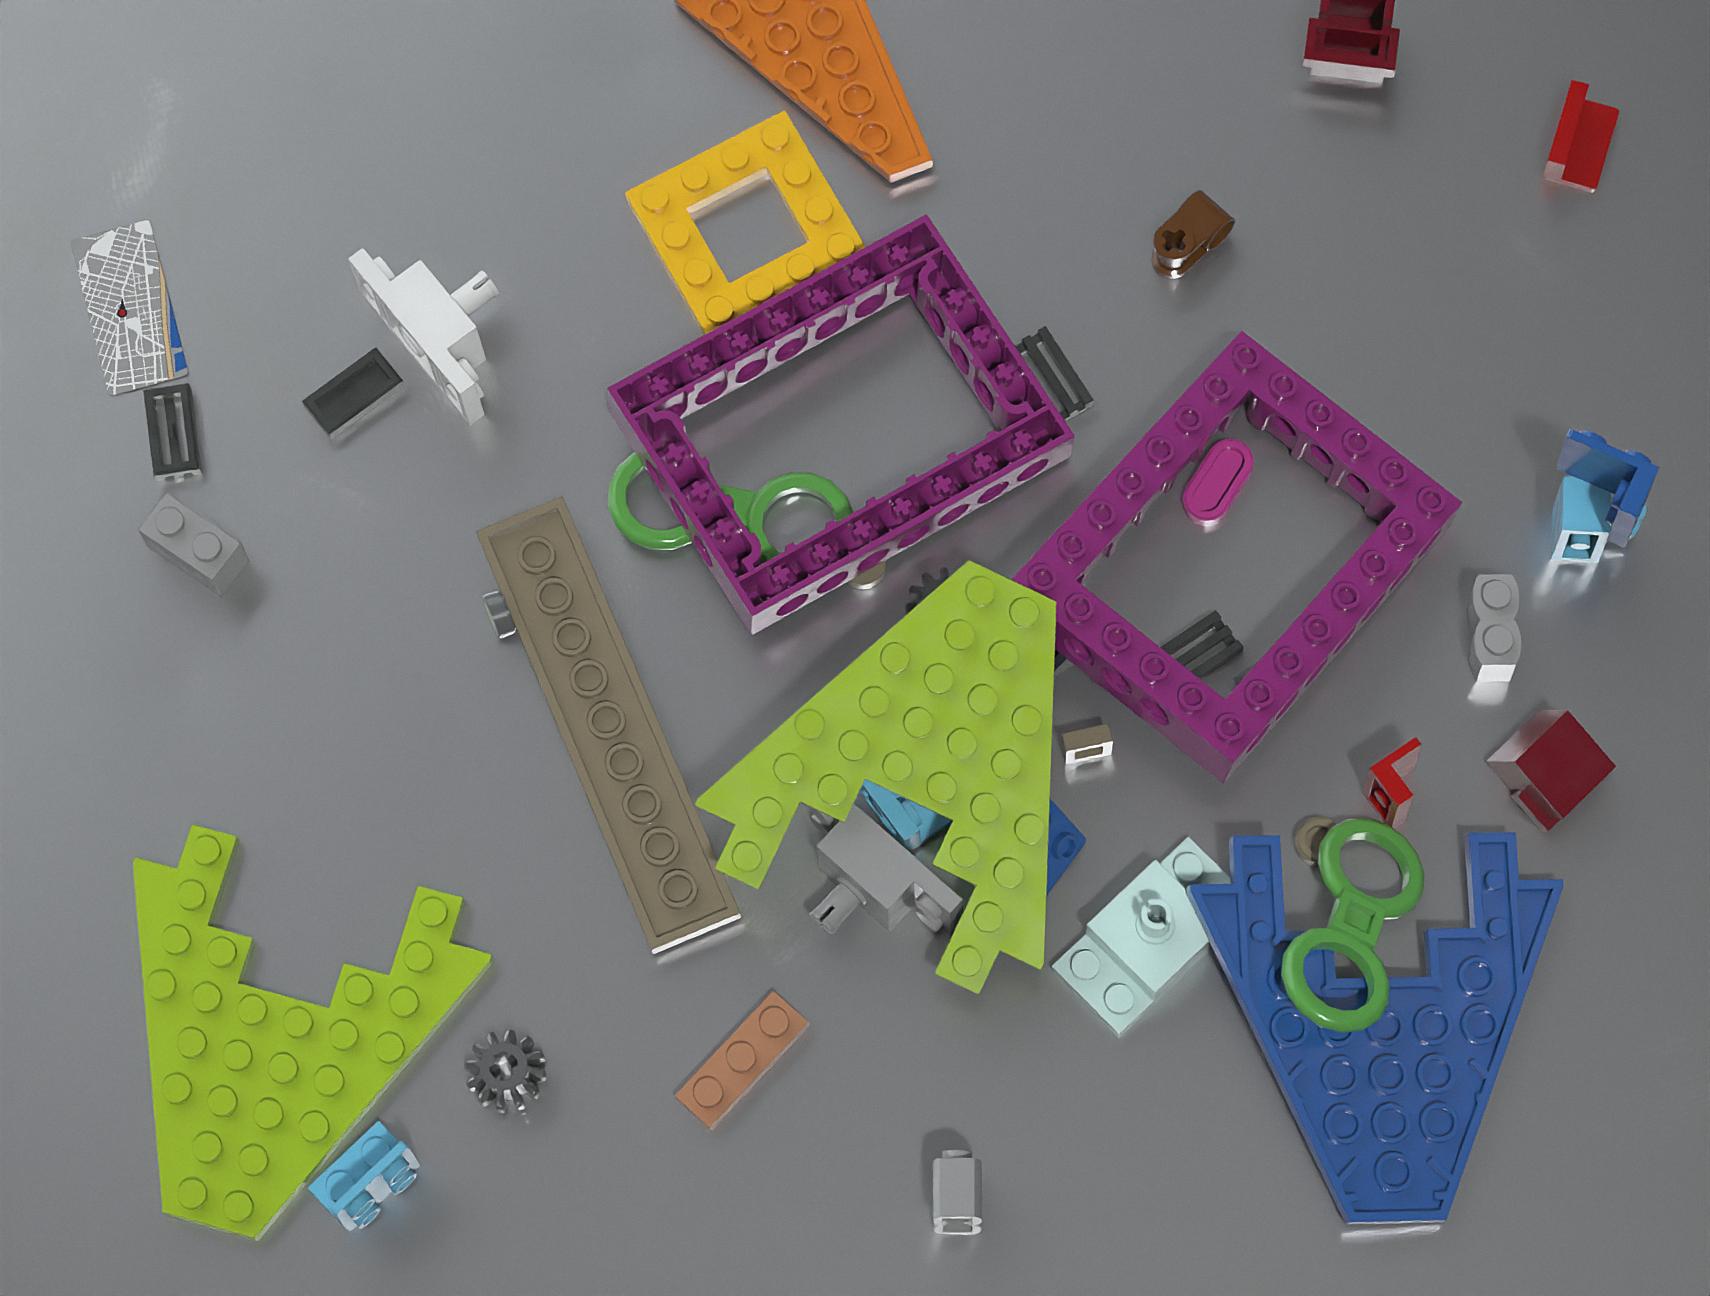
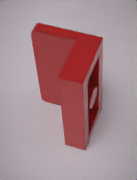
(1581, 140)
(1385, 787)

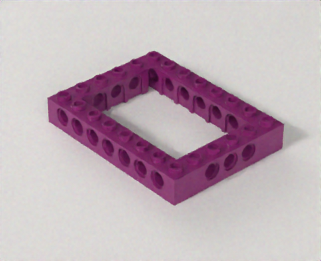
(904, 263)
(1140, 673)

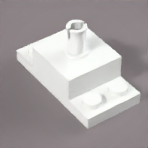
(431, 324)

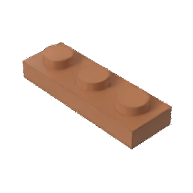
(742, 1060)

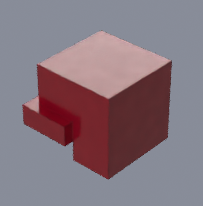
(1353, 40)
(1550, 766)

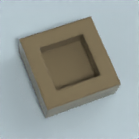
(1086, 743)

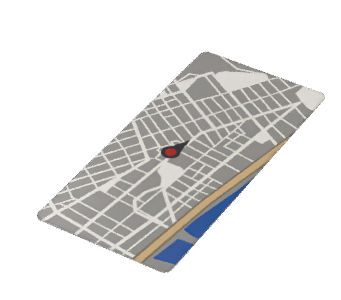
(129, 307)

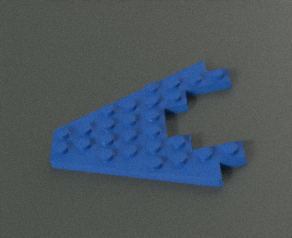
(1405, 1097)

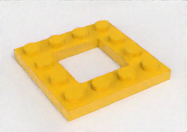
(764, 149)

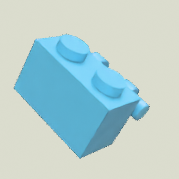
(1580, 523)

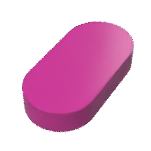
(1218, 482)

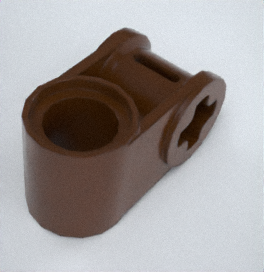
(1194, 231)

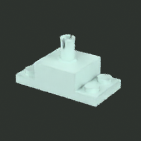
(1141, 940)

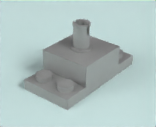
(877, 876)

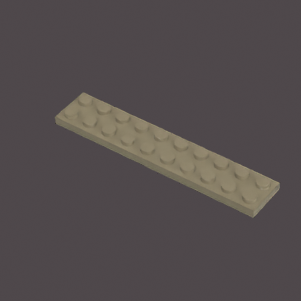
(608, 725)

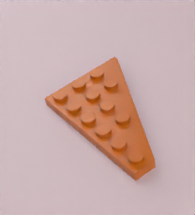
(829, 65)

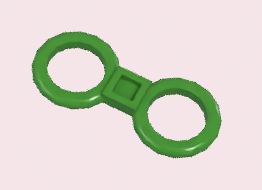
(748, 505)
(1353, 925)

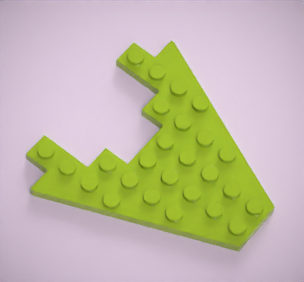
(943, 715)
(259, 1082)

